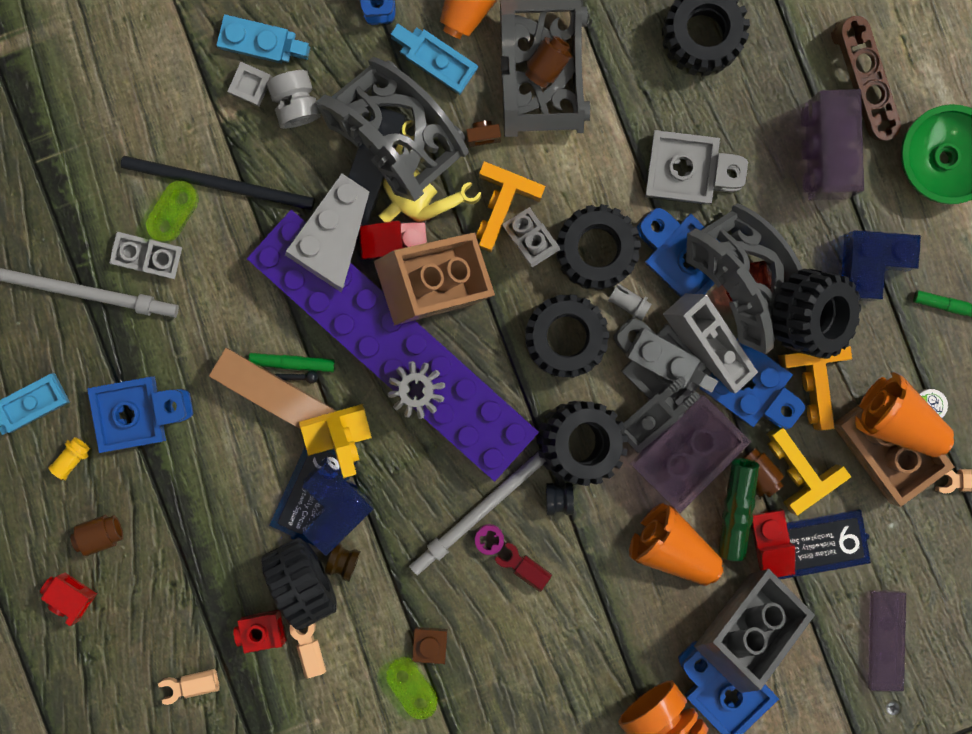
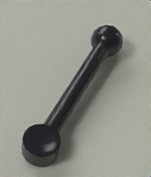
(311, 377)

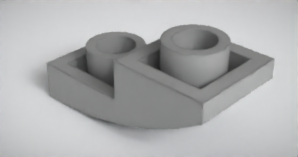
(530, 237)
(145, 255)

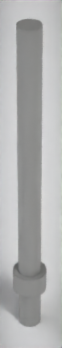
(142, 304)
(439, 547)

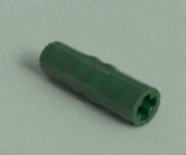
(738, 509)

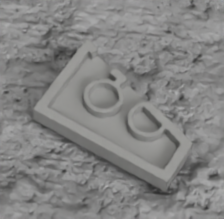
(331, 233)

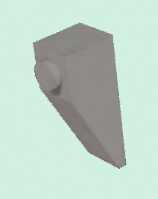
(710, 340)

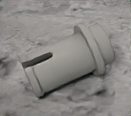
(630, 302)

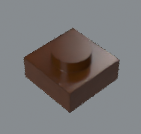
(483, 134)
(429, 645)

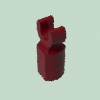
(525, 568)

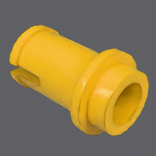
(69, 458)

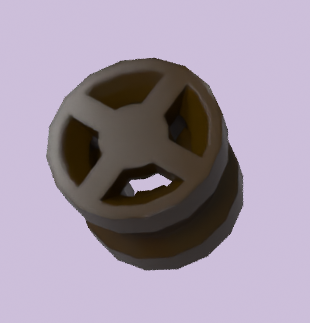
(342, 562)

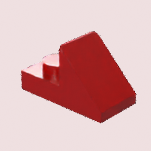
(383, 238)
(773, 543)

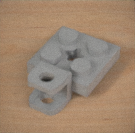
(707, 172)

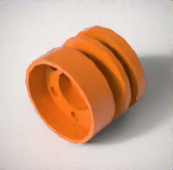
(661, 713)

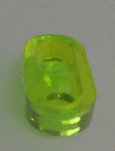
(169, 209)
(413, 688)

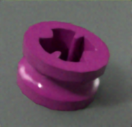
(496, 547)

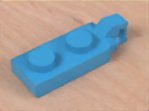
(260, 40)
(435, 57)
(31, 403)

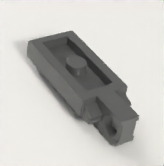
(669, 361)

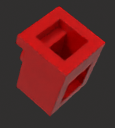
(67, 597)
(270, 625)

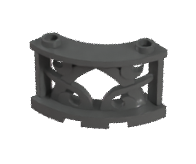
(516, 104)
(346, 117)
(729, 266)

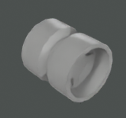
(293, 99)

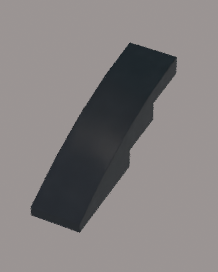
(363, 169)

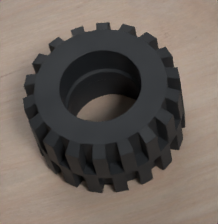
(698, 57)
(618, 227)
(816, 313)
(587, 315)
(607, 446)
(298, 584)

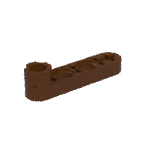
(875, 76)

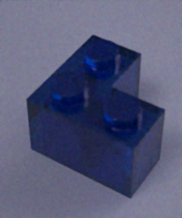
(871, 253)
(341, 507)

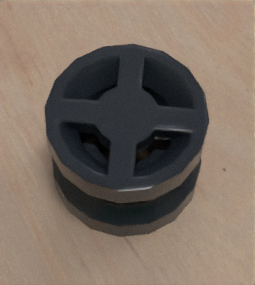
(559, 499)

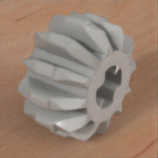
(404, 389)

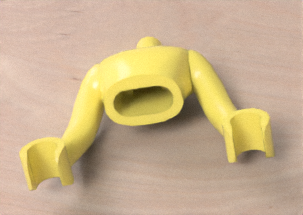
(420, 209)

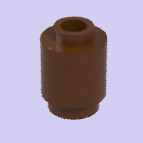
(548, 61)
(768, 476)
(96, 535)

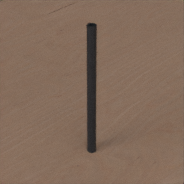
(217, 182)

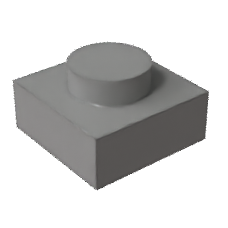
(249, 84)

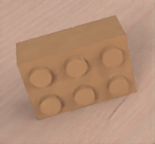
(434, 278)
(894, 469)

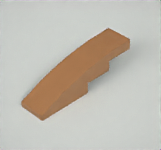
(267, 389)

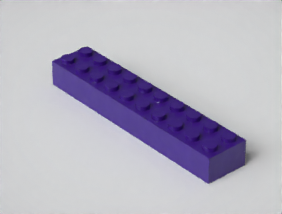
(360, 319)

